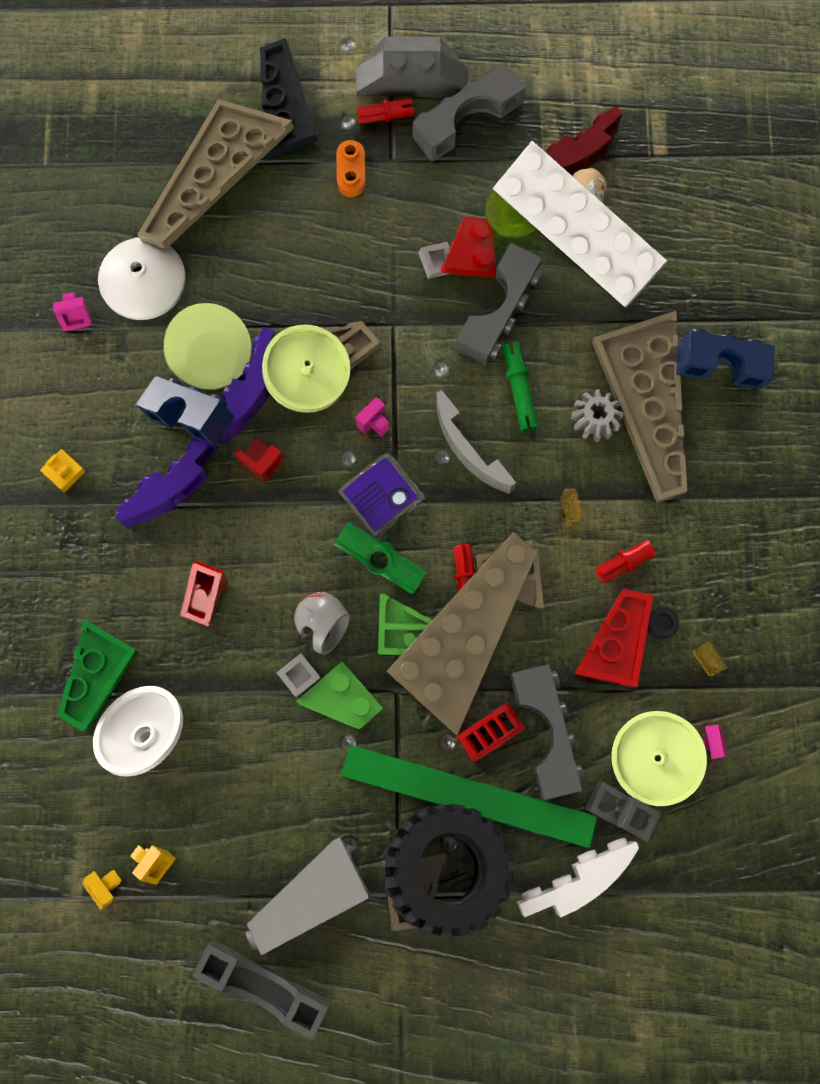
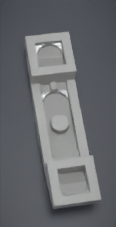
(494, 474)

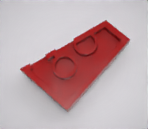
(620, 642)

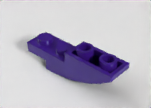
(247, 396)
(160, 493)

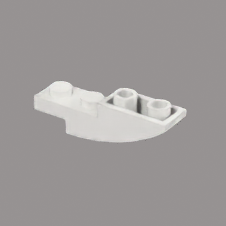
(593, 876)

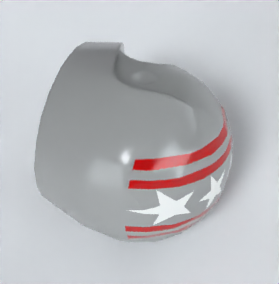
(319, 615)

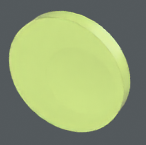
(207, 346)
(306, 368)
(659, 758)

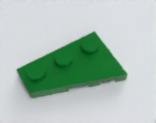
(94, 676)

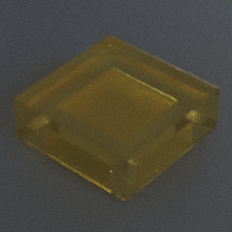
(571, 506)
(709, 659)

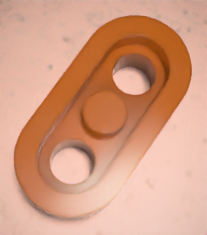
(351, 166)

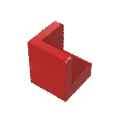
(260, 459)

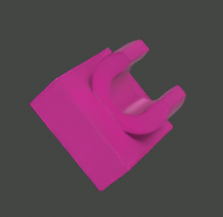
(72, 312)
(373, 417)
(715, 741)

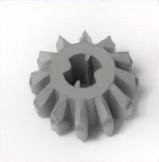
(586, 409)

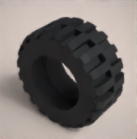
(489, 879)

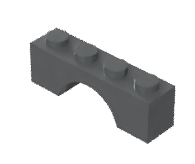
(494, 93)
(482, 334)
(557, 772)
(240, 975)

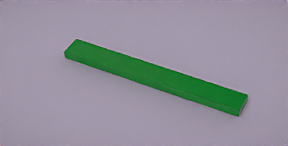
(450, 789)

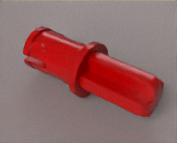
(385, 111)
(625, 561)
(464, 564)

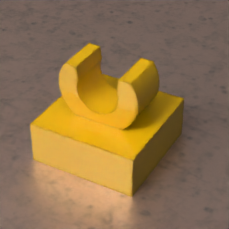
(62, 470)
(152, 863)
(100, 889)

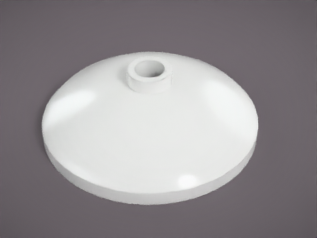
(145, 292)
(138, 731)

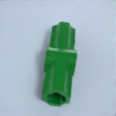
(363, 546)

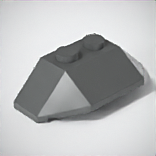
(411, 68)

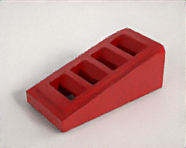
(468, 746)

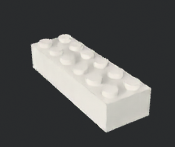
(579, 224)

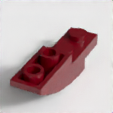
(588, 145)

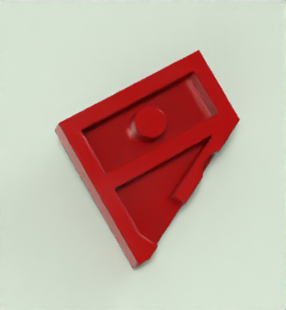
(472, 250)

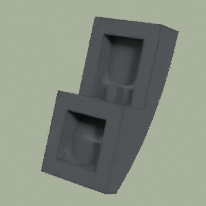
(622, 811)

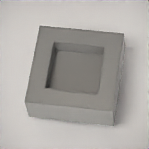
(433, 258)
(298, 675)

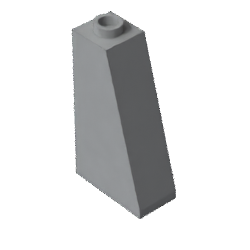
(314, 896)

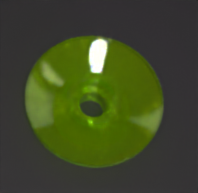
(496, 214)

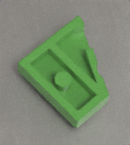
(398, 626)
(342, 698)

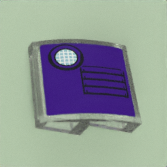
(381, 494)

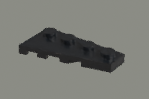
(285, 96)

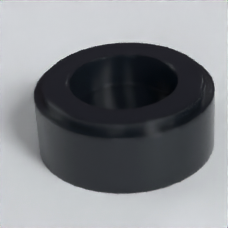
(663, 623)

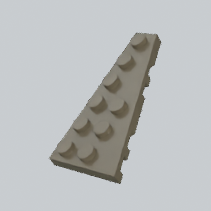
(219, 156)
(643, 377)
(455, 648)

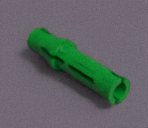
(517, 374)

